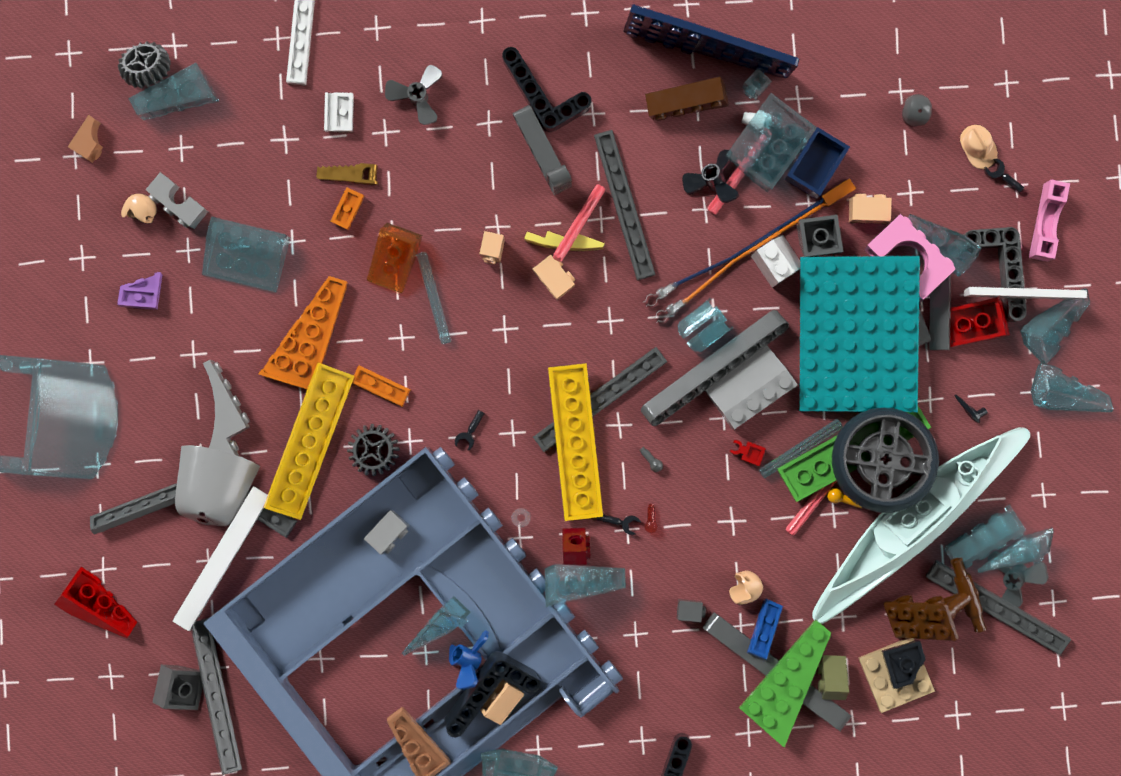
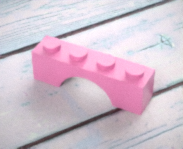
(1044, 238)

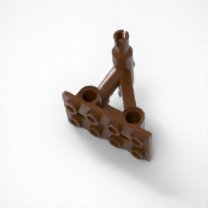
(935, 616)

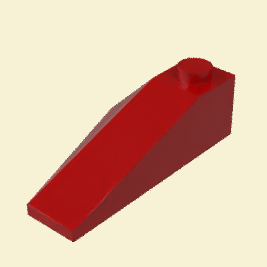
(91, 602)

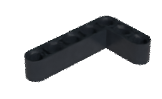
(539, 96)
(487, 687)
(677, 752)

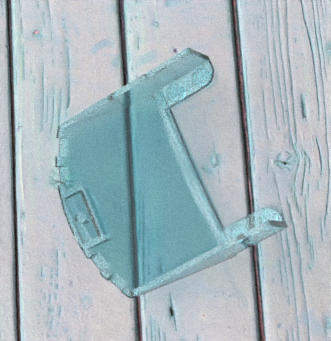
(68, 418)

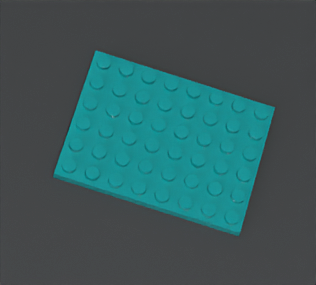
(859, 333)

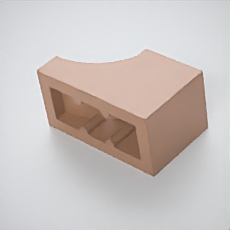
(86, 140)

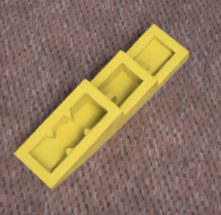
(553, 240)

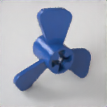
(469, 661)

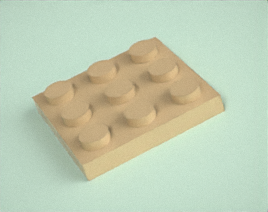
(880, 685)

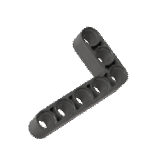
(555, 174)
(1005, 264)

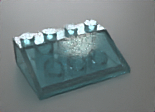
(770, 142)
(244, 254)

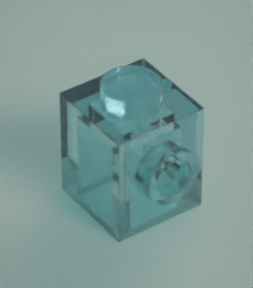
(756, 84)

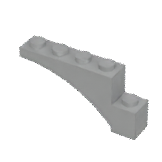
(228, 415)

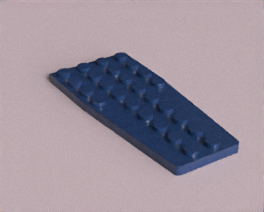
(706, 41)

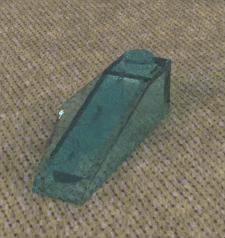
(1059, 392)
(1024, 551)
(443, 622)

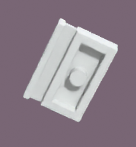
(339, 112)

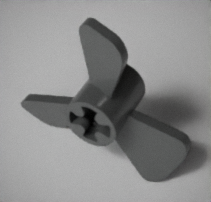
(397, 91)
(1035, 574)

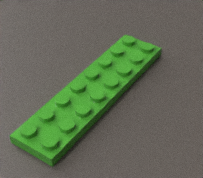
(814, 468)

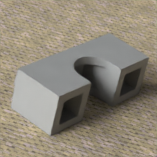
(163, 191)

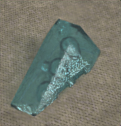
(953, 245)
(1048, 328)

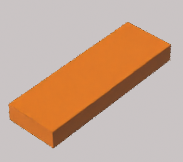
(380, 386)

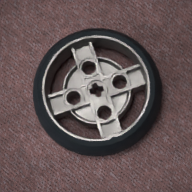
(880, 497)

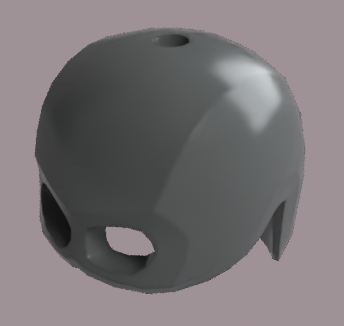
(910, 110)

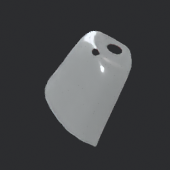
(212, 484)

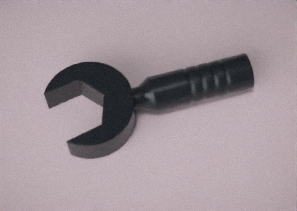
(1005, 177)
(471, 429)
(617, 521)

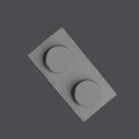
(387, 532)

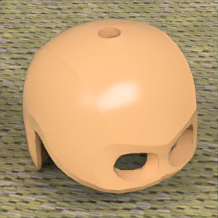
(139, 207)
(748, 588)

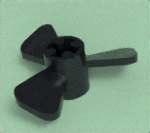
(713, 178)

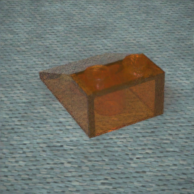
(394, 257)

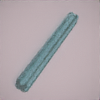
(433, 298)
(801, 448)

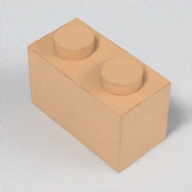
(870, 209)
(492, 247)
(554, 277)
(502, 702)

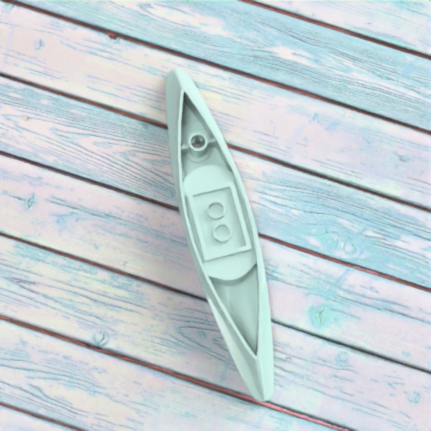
(903, 534)

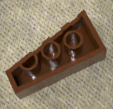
(687, 99)

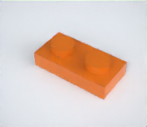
(347, 208)

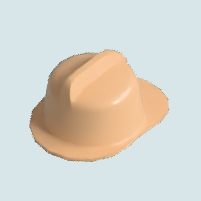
(978, 146)

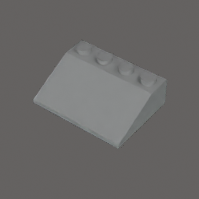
(751, 387)

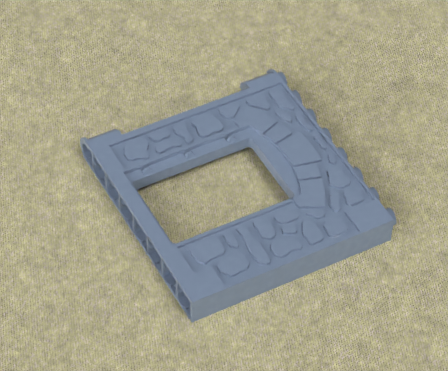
(456, 554)

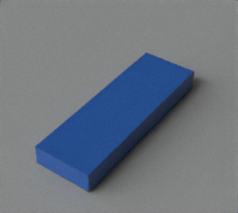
(765, 629)

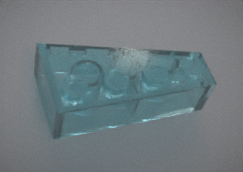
(174, 93)
(986, 537)
(576, 582)

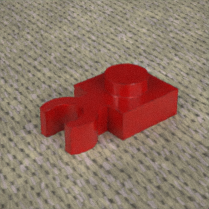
(750, 453)

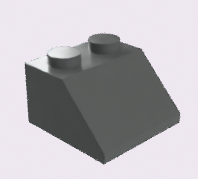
(819, 236)
(178, 688)

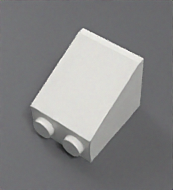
(776, 260)

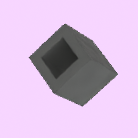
(690, 610)

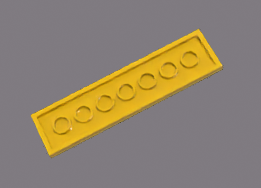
(308, 441)
(575, 442)

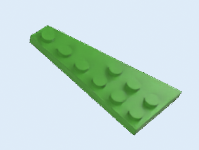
(781, 693)

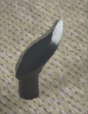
(972, 413)

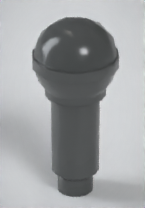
(655, 464)

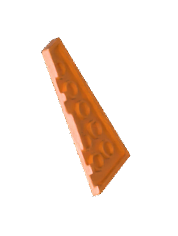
(308, 338)

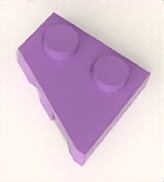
(141, 293)

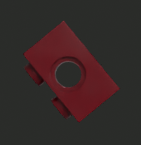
(575, 546)

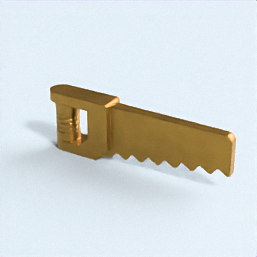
(349, 174)

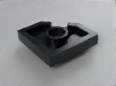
(903, 663)

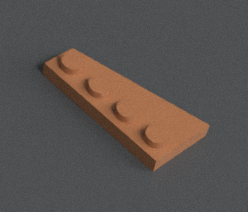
(417, 746)

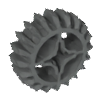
(144, 64)
(367, 442)

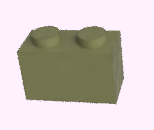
(833, 677)

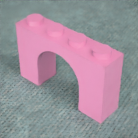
(902, 233)

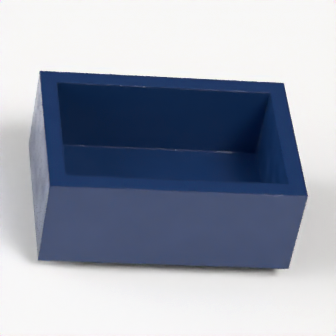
(817, 163)

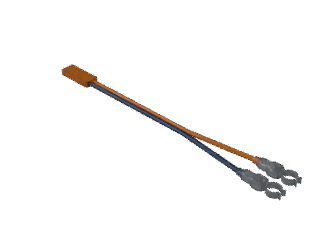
(828, 198)

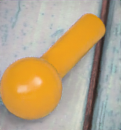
(836, 496)

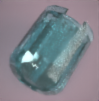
(709, 334)

